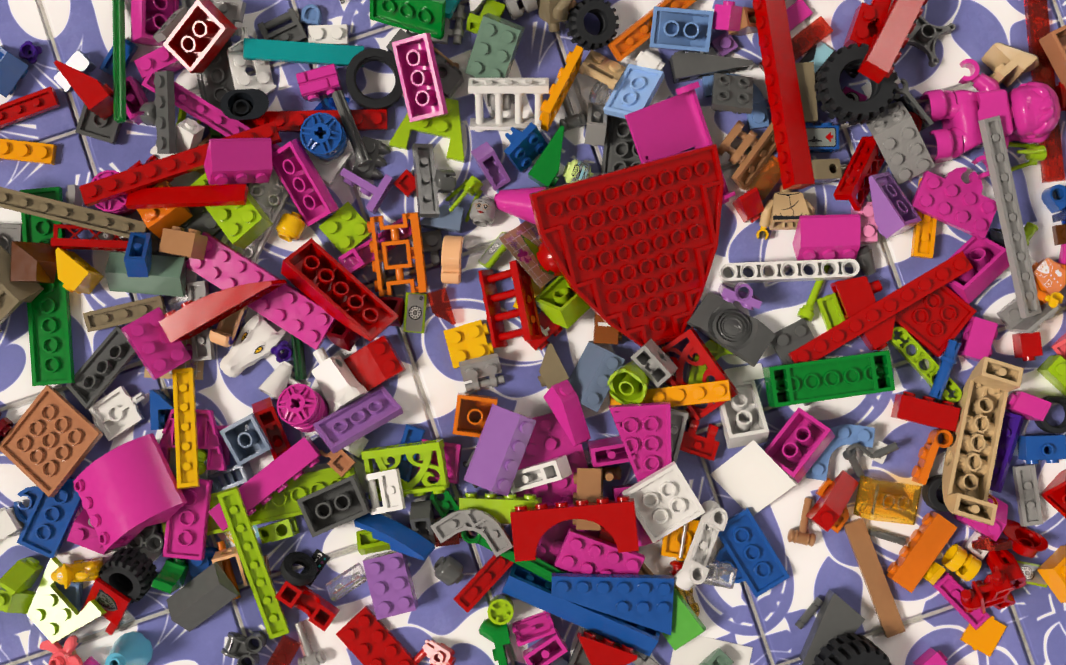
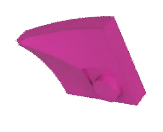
(452, 456)

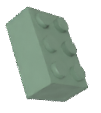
(494, 48)

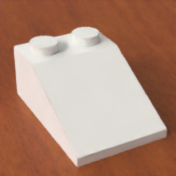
(744, 417)

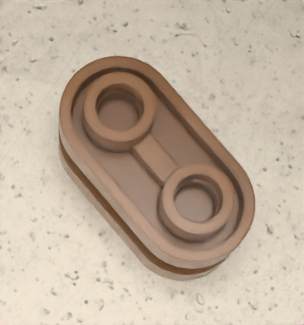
(738, 154)

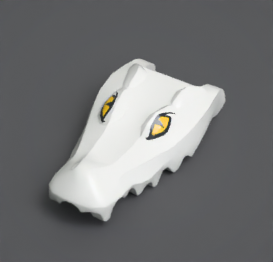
(251, 345)

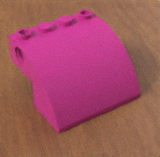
(128, 491)

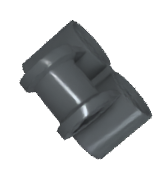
(147, 538)
(240, 647)

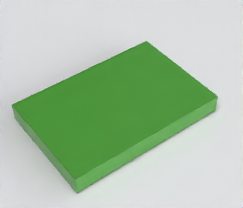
(684, 623)

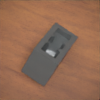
(422, 518)

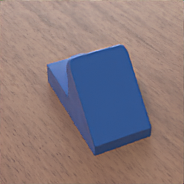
(158, 404)

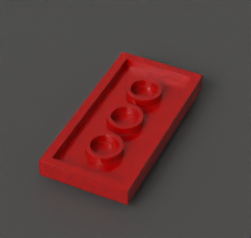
(373, 641)

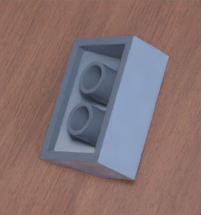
(592, 375)

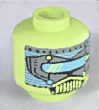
(576, 171)

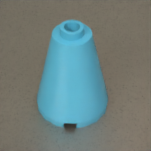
(130, 649)

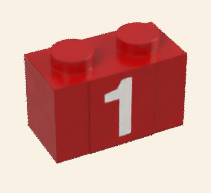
(547, 329)

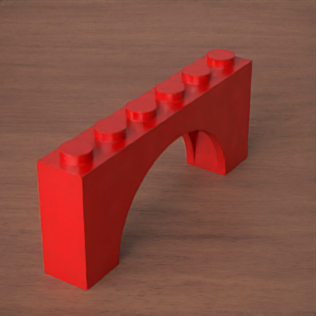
(613, 515)

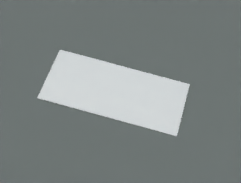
(701, 647)

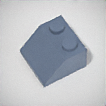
(245, 439)

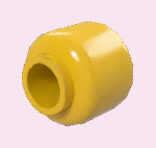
(290, 226)

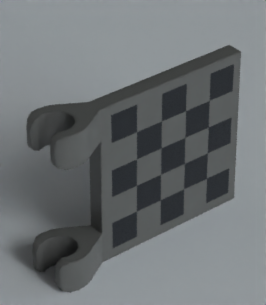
(911, 104)

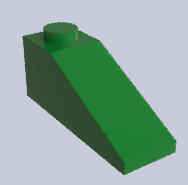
(546, 168)

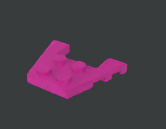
(207, 438)

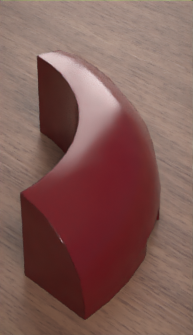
(346, 338)

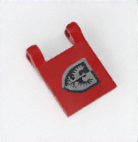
(111, 601)

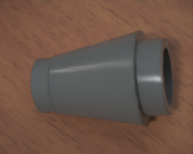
(866, 260)

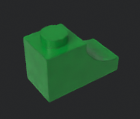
(172, 575)

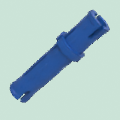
(945, 368)

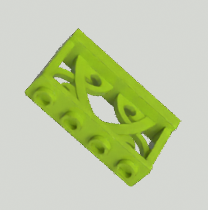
(425, 450)

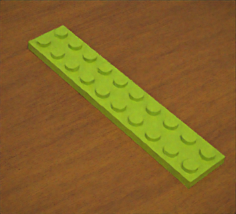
(284, 503)

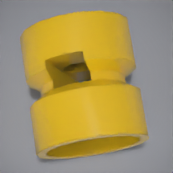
(964, 564)

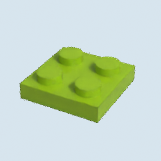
(345, 228)

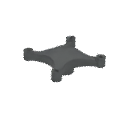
(925, 37)

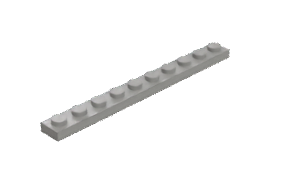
(1010, 216)

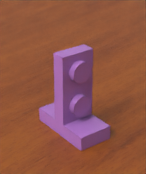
(368, 189)

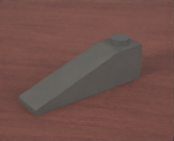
(696, 65)

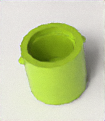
(500, 609)

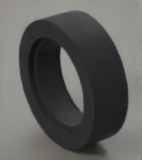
(356, 63)

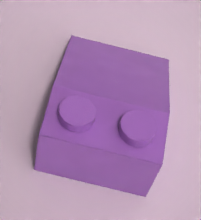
(890, 206)

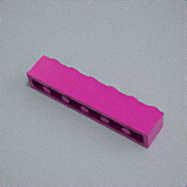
(273, 478)

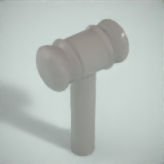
(311, 658)

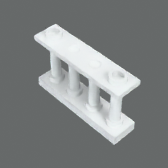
(503, 86)

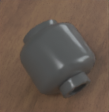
(448, 570)

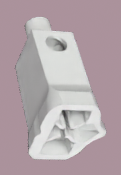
(336, 380)

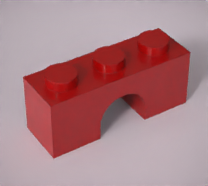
(318, 609)

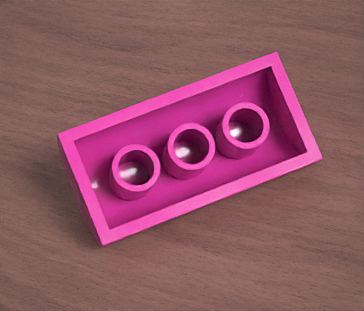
(420, 77)
(303, 182)

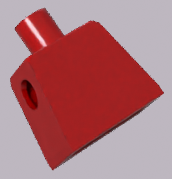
(855, 294)

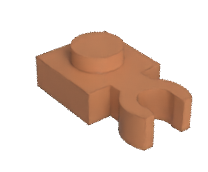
(339, 462)

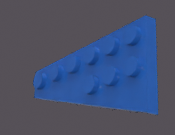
(631, 597)

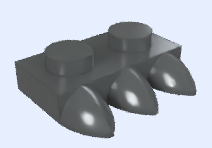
(374, 149)

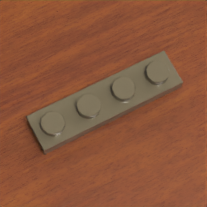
(122, 313)

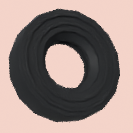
(296, 578)

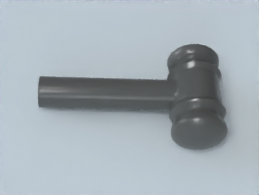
(572, 120)

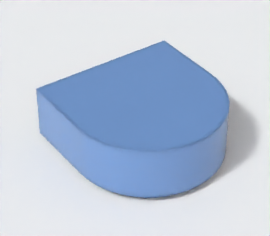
(311, 15)

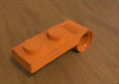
(928, 453)

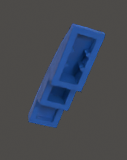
(396, 534)

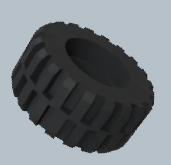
(837, 102)
(851, 651)

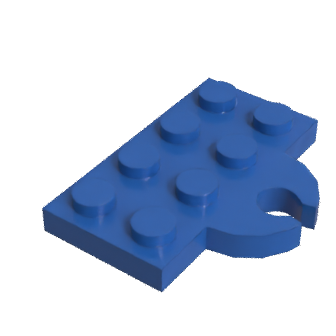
(47, 518)
(750, 554)

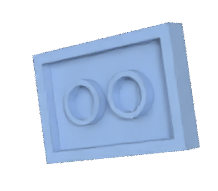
(633, 90)

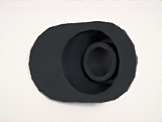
(244, 104)

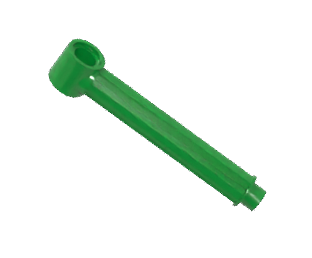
(536, 566)

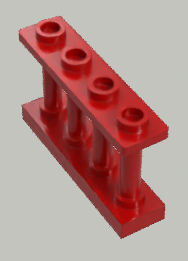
(526, 305)

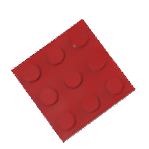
(936, 319)

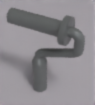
(850, 454)

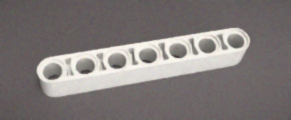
(797, 267)

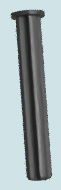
(351, 128)

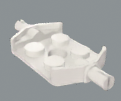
(263, 78)

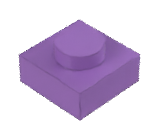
(724, 44)

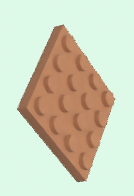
(50, 441)

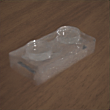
(346, 582)

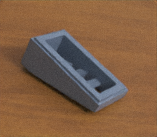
(244, 473)

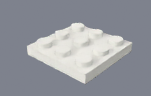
(664, 502)

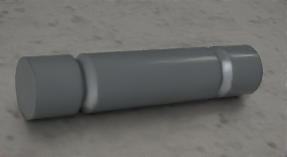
(887, 536)
(809, 613)

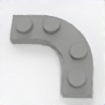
(475, 521)

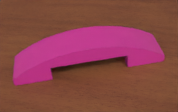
(361, 256)

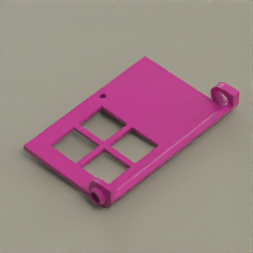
(671, 128)

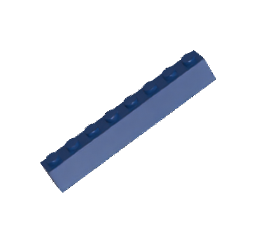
(537, 592)

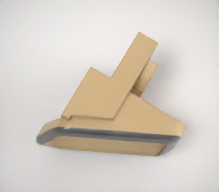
(1008, 62)

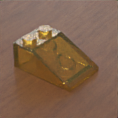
(887, 500)

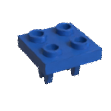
(524, 146)

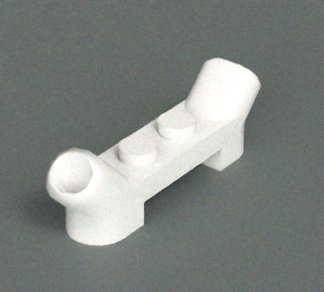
(694, 567)

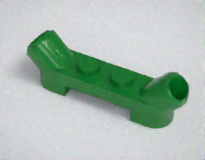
(499, 636)

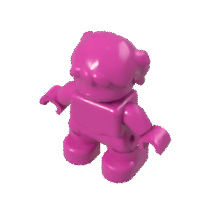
(1025, 114)

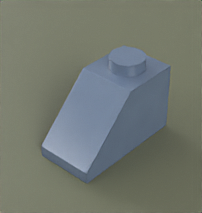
(447, 220)

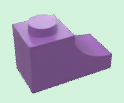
(490, 165)

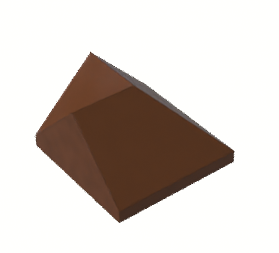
(32, 262)

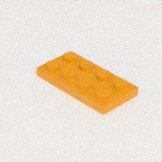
(559, 90)

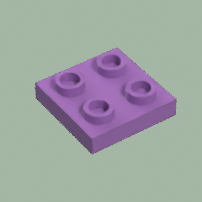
(732, 294)

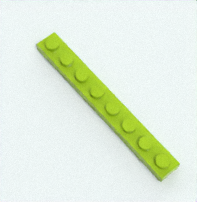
(253, 562)

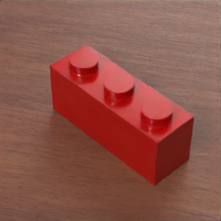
(925, 411)

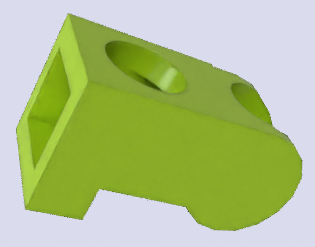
(278, 530)

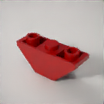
(604, 651)

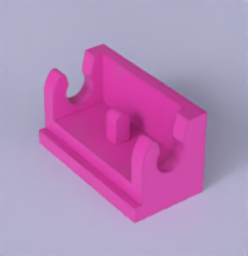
(533, 628)

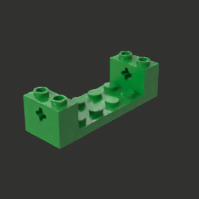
(829, 379)

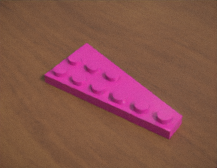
(645, 435)

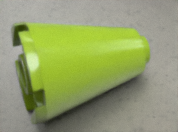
(628, 384)

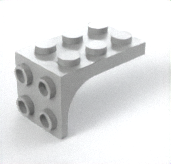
(900, 143)

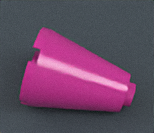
(517, 202)

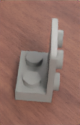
(1011, 317)

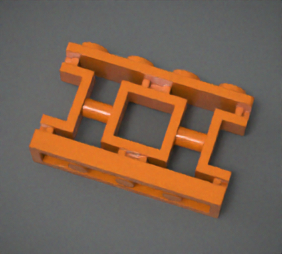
(415, 252)

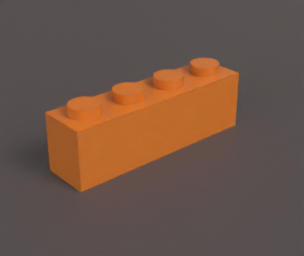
(921, 551)

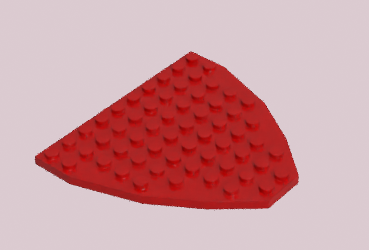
(638, 240)

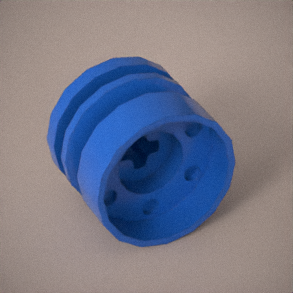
(333, 142)

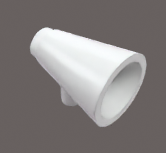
(278, 380)

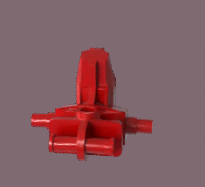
(997, 586)

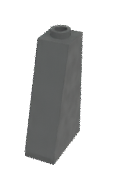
(831, 621)

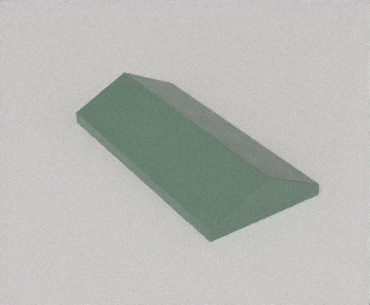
(165, 276)

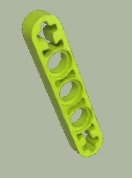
(915, 359)

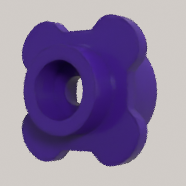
(26, 48)
(276, 350)

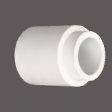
(649, 60)

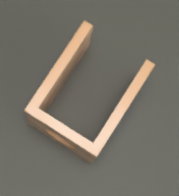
(232, 552)

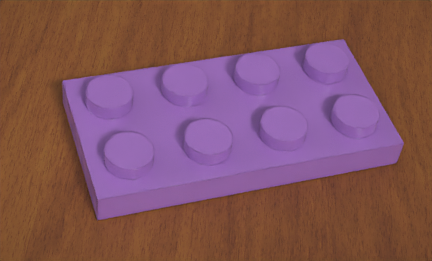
(357, 419)

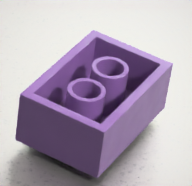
(390, 584)

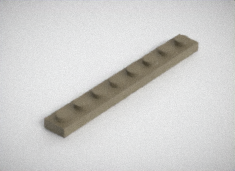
(69, 213)

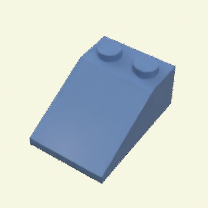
(681, 29)

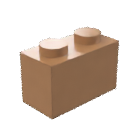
(182, 243)

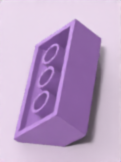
(500, 450)

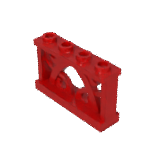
(697, 346)

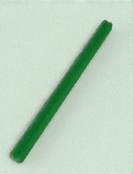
(119, 61)

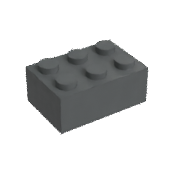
(334, 505)

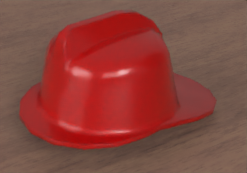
(1024, 541)

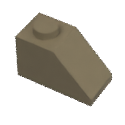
(551, 368)

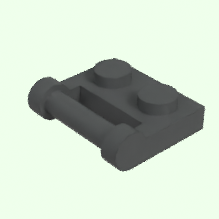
(290, 32)

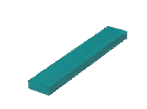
(299, 52)

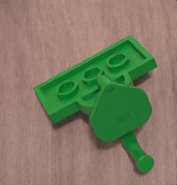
(411, 15)

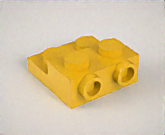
(468, 342)

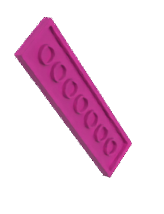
(283, 306)

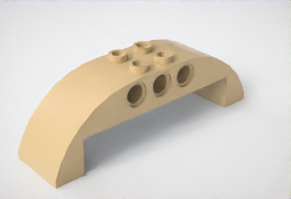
(975, 443)

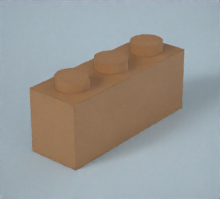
(589, 487)

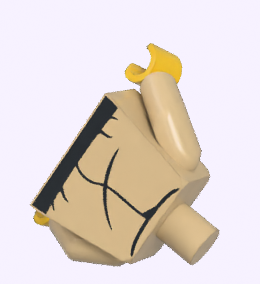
(784, 211)

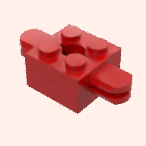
(867, 22)

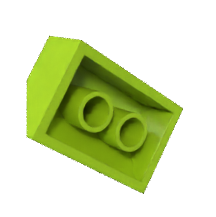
(561, 303)

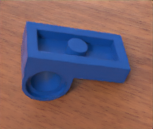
(1054, 205)

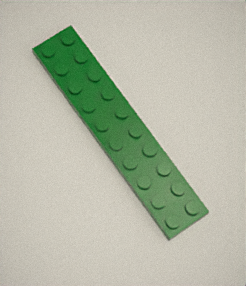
(50, 311)

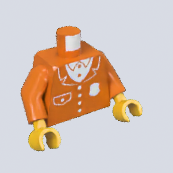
(1049, 280)

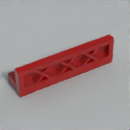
(858, 170)
(85, 244)

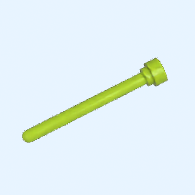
(807, 310)

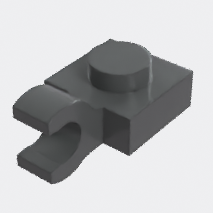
(433, 243)

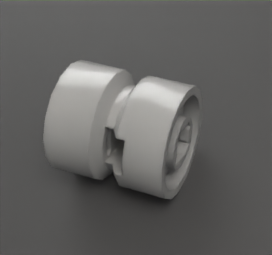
(517, 12)

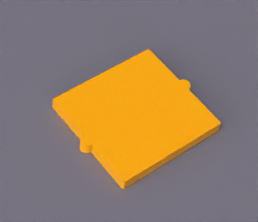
(985, 637)

